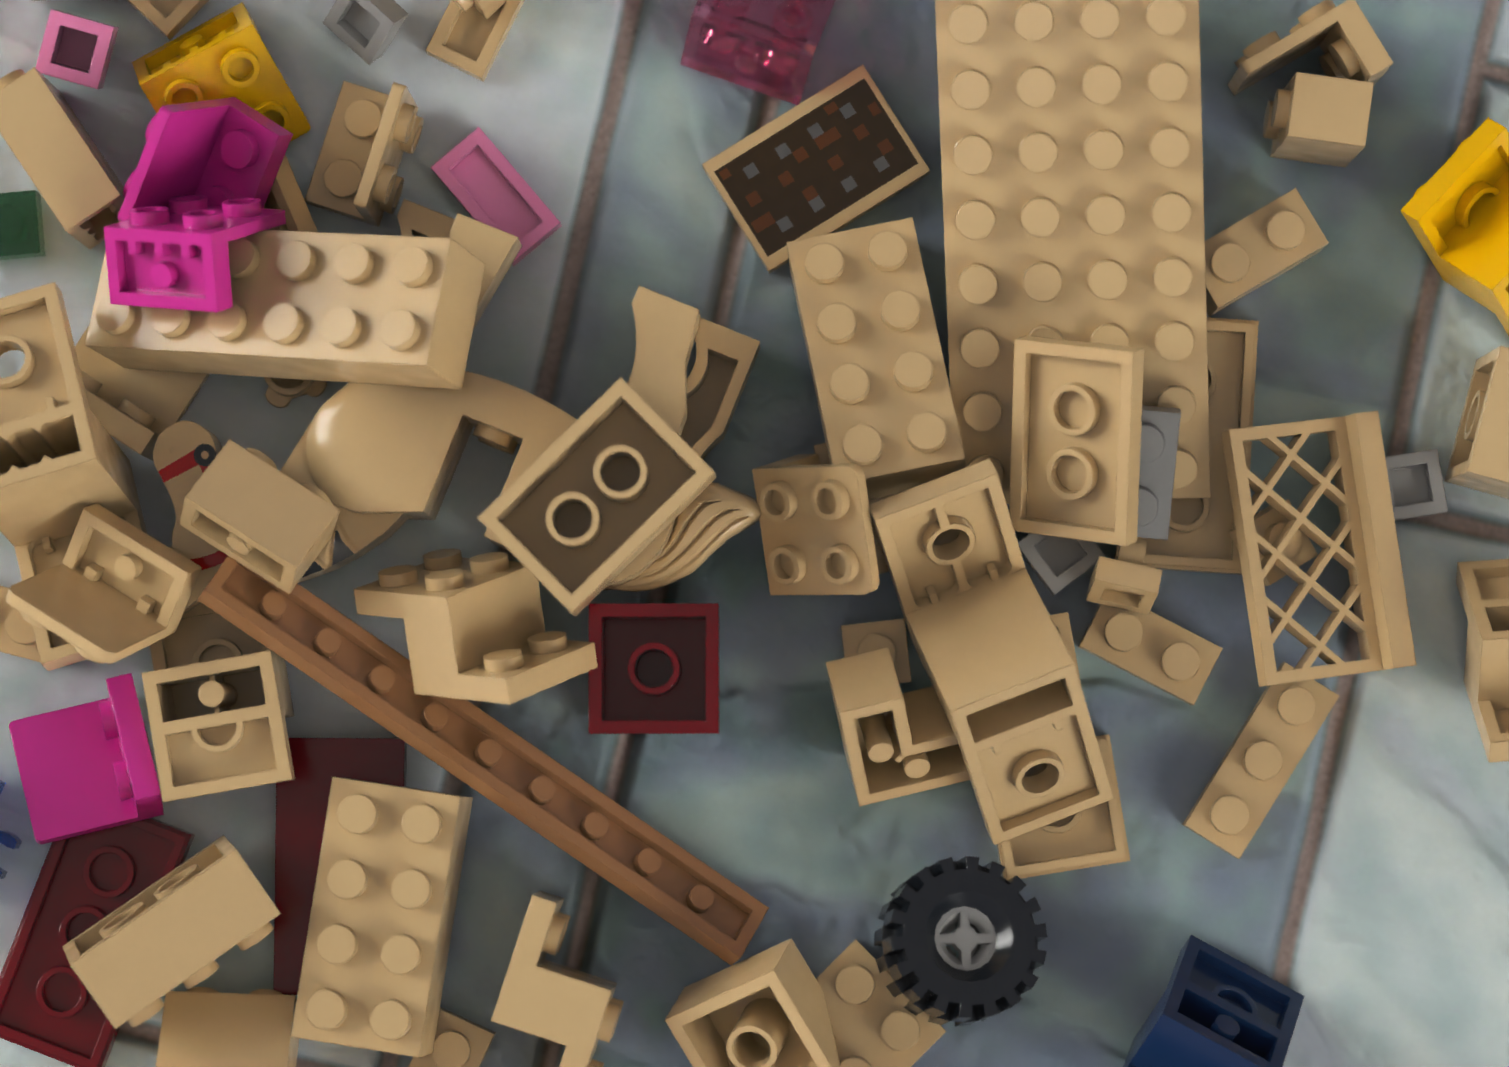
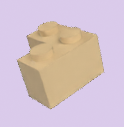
(891, 737)

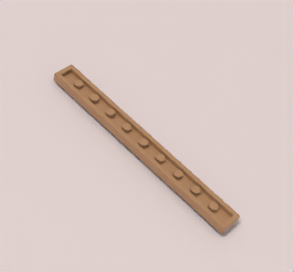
(490, 759)

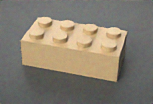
(876, 355)
(382, 917)

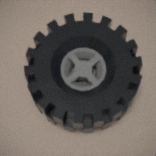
(991, 934)

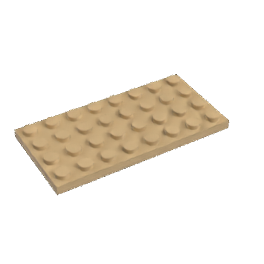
(1073, 203)

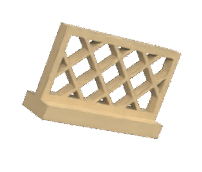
(1364, 528)

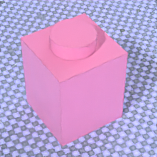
(76, 49)

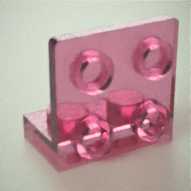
(757, 43)

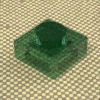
(21, 225)

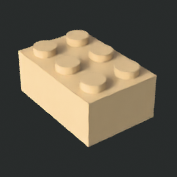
(598, 497)
(171, 933)

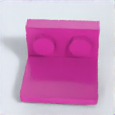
(206, 150)
(181, 252)
(87, 765)

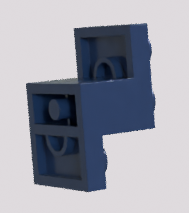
(1217, 1015)

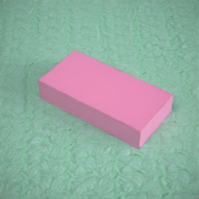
(495, 192)

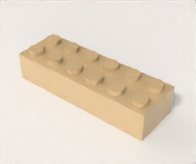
(314, 312)

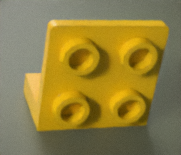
(220, 62)

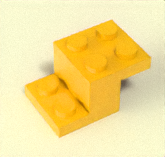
(1465, 218)

